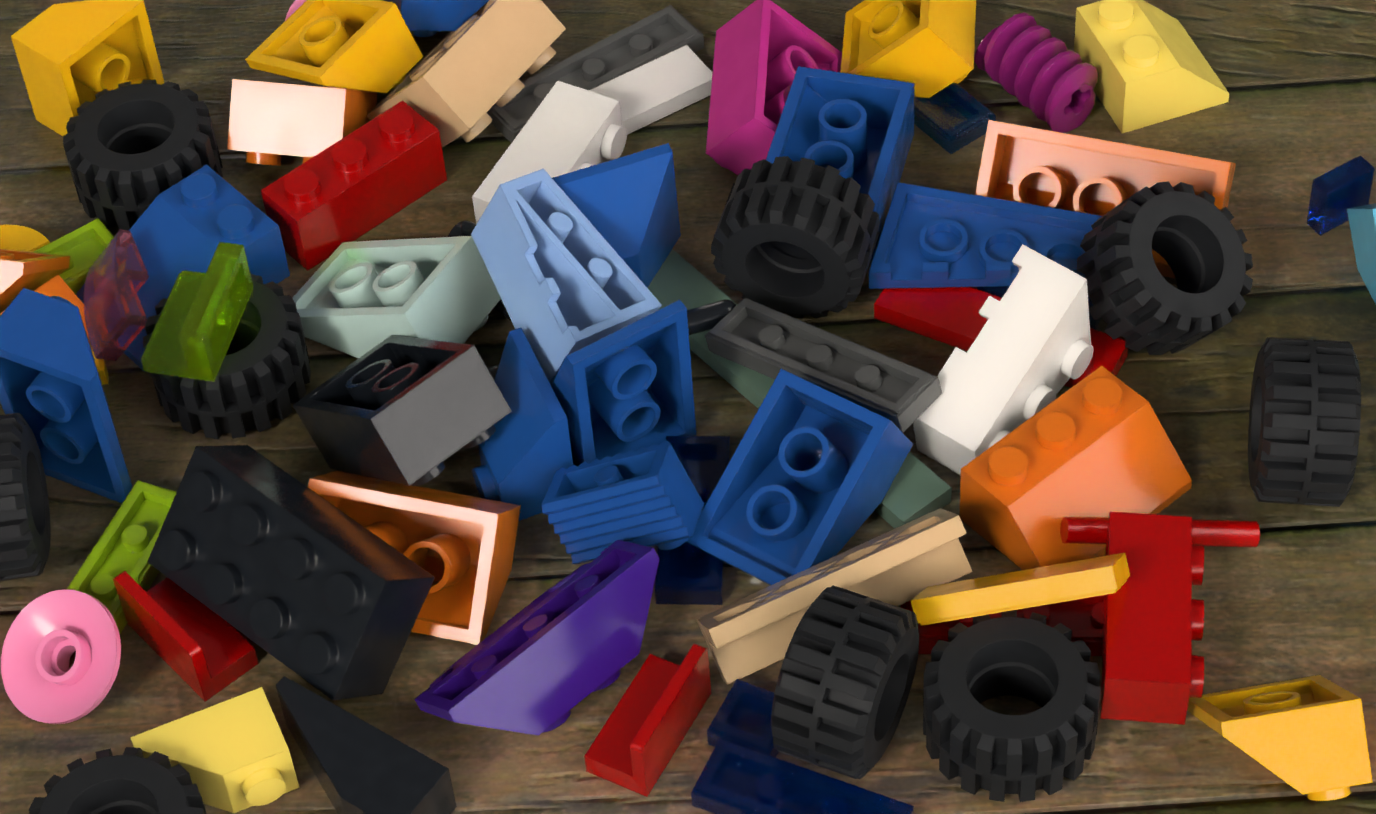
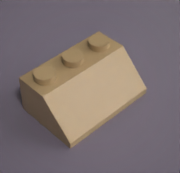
(477, 67)

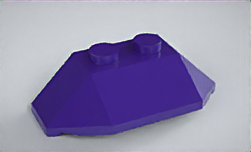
(553, 649)

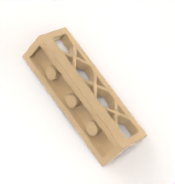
(886, 568)

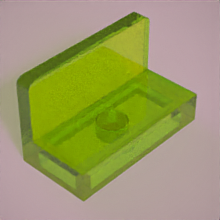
(201, 317)

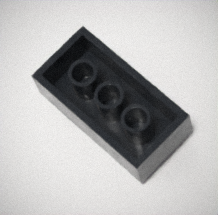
(290, 571)

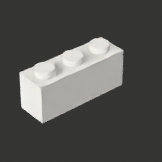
(562, 136)

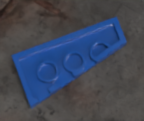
(968, 239)

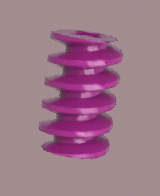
(1039, 72)

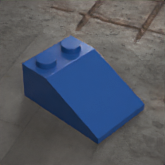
(183, 233)
(629, 387)
(799, 481)

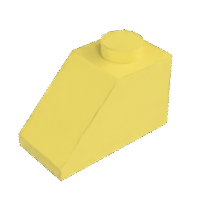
(229, 751)

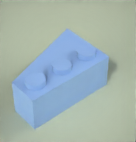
(556, 270)

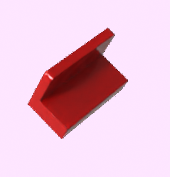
(186, 634)
(651, 721)

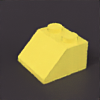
(1144, 63)

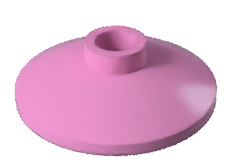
(39, 654)

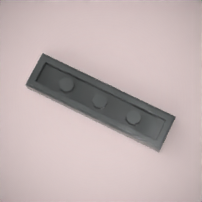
(600, 63)
(774, 341)

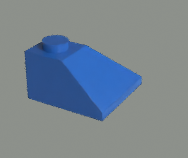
(631, 206)
(530, 439)

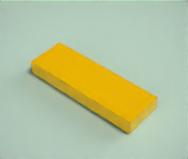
(1021, 589)

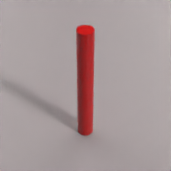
(1204, 532)

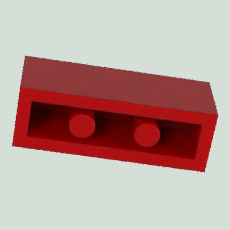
(355, 184)
(1152, 621)

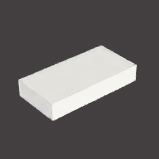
(659, 88)

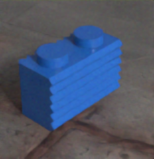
(625, 498)

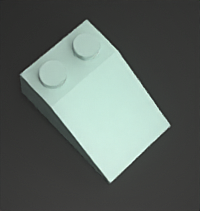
(397, 289)

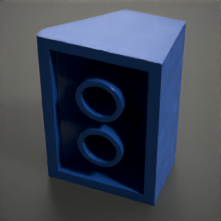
(852, 125)
(58, 391)

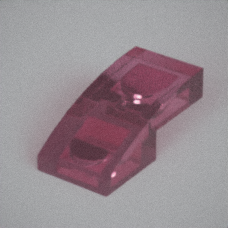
(111, 297)

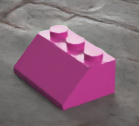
(752, 79)

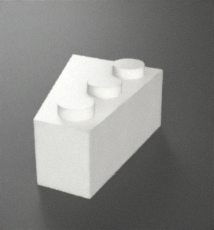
(1014, 366)

